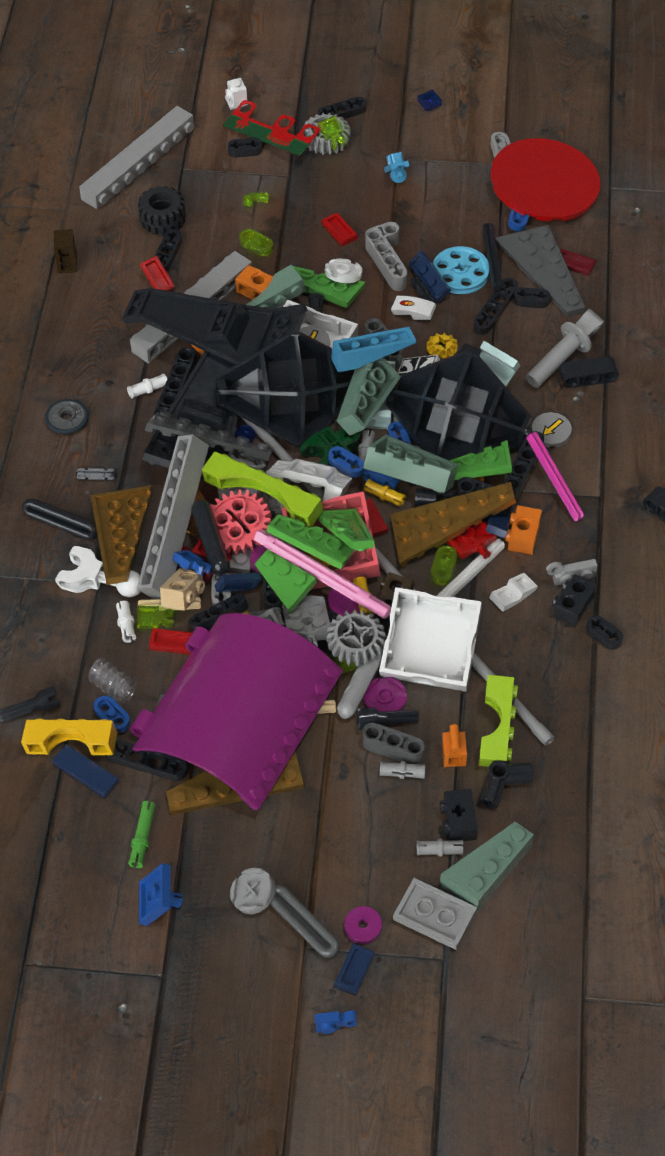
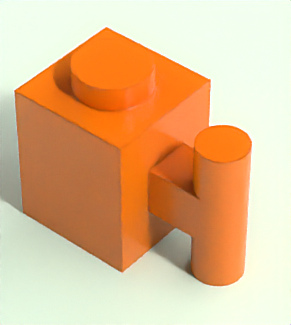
(454, 747)

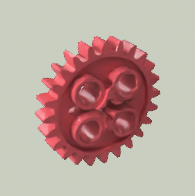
(252, 510)

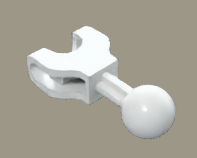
(91, 575)

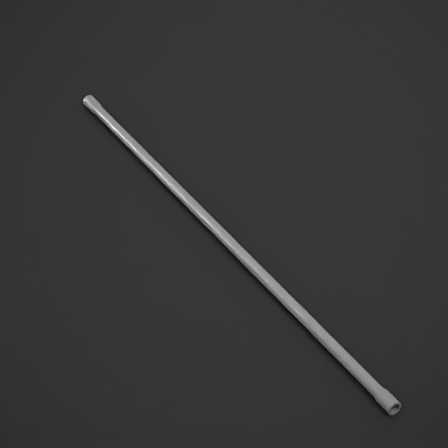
(537, 727)

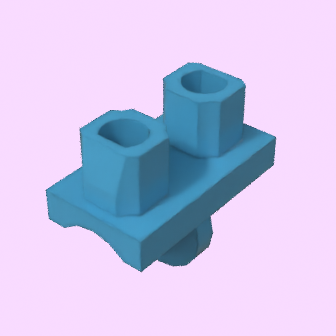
(396, 166)

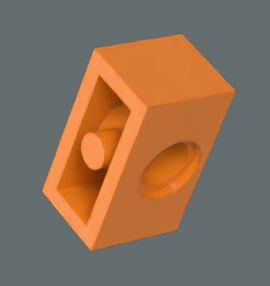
(252, 282)
(528, 520)

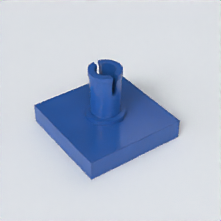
(156, 895)

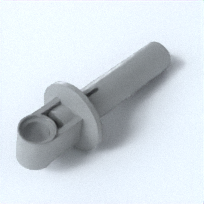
(575, 337)

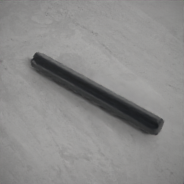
(492, 256)

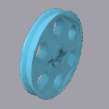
(467, 269)

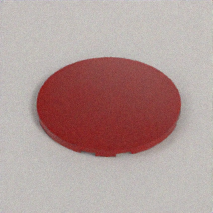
(545, 179)

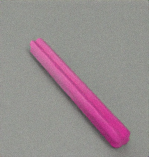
(555, 476)

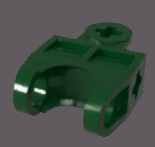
(320, 445)

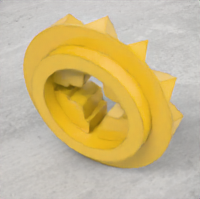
(435, 349)

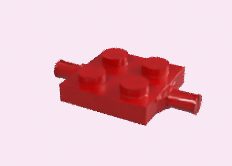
(472, 541)

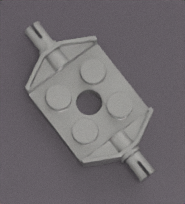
(311, 612)

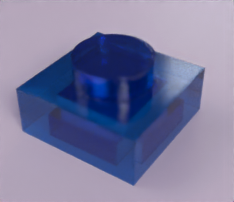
(429, 100)

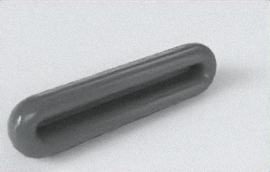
(304, 922)

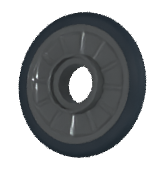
(54, 415)

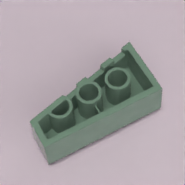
(366, 394)
(410, 464)
(485, 868)

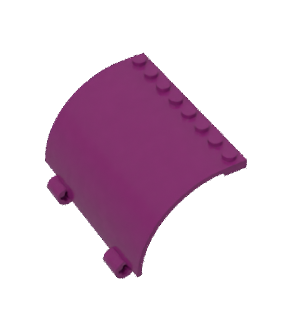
(240, 702)

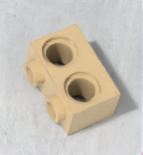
(181, 589)

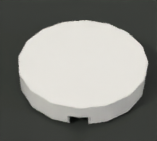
(343, 271)

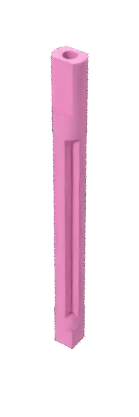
(323, 573)

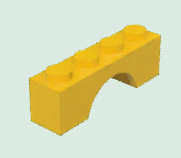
(43, 735)

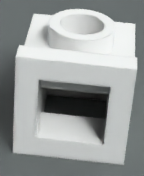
(235, 93)

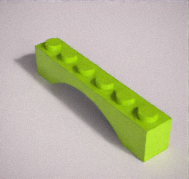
(228, 473)

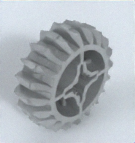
(319, 143)
(360, 631)

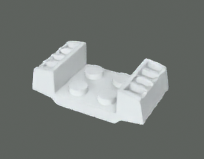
(316, 474)

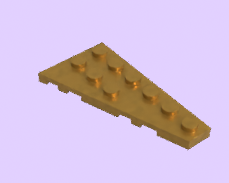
(443, 520)
(119, 525)
(209, 791)

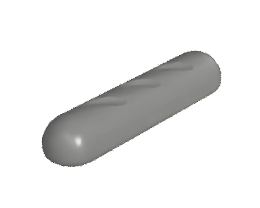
(358, 687)

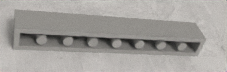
(136, 157)
(215, 285)
(173, 514)

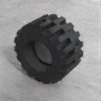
(161, 210)

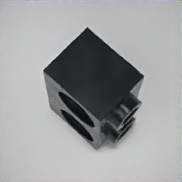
(576, 601)

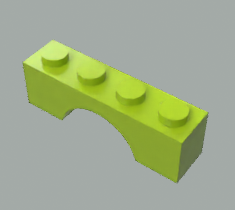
(499, 696)

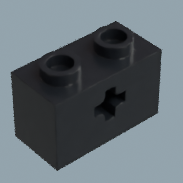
(459, 803)

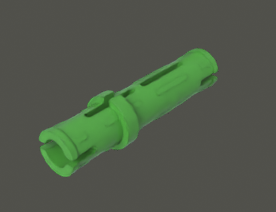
(140, 842)

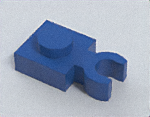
(189, 561)
(332, 1021)

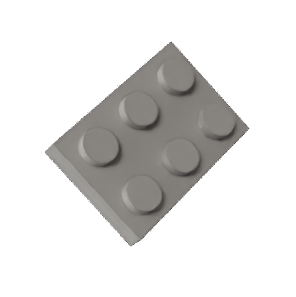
(434, 913)

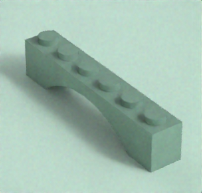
(283, 287)

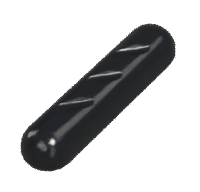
(60, 518)
(210, 537)

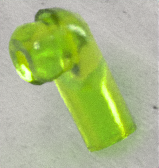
(255, 196)

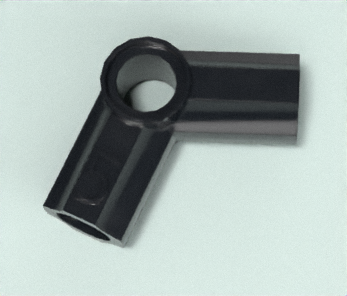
(512, 774)

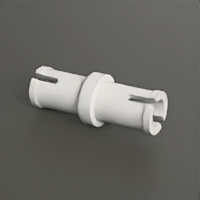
(147, 386)
(126, 621)

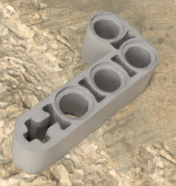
(379, 245)

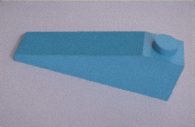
(364, 349)

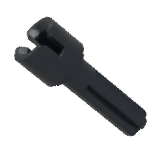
(41, 702)
(371, 715)

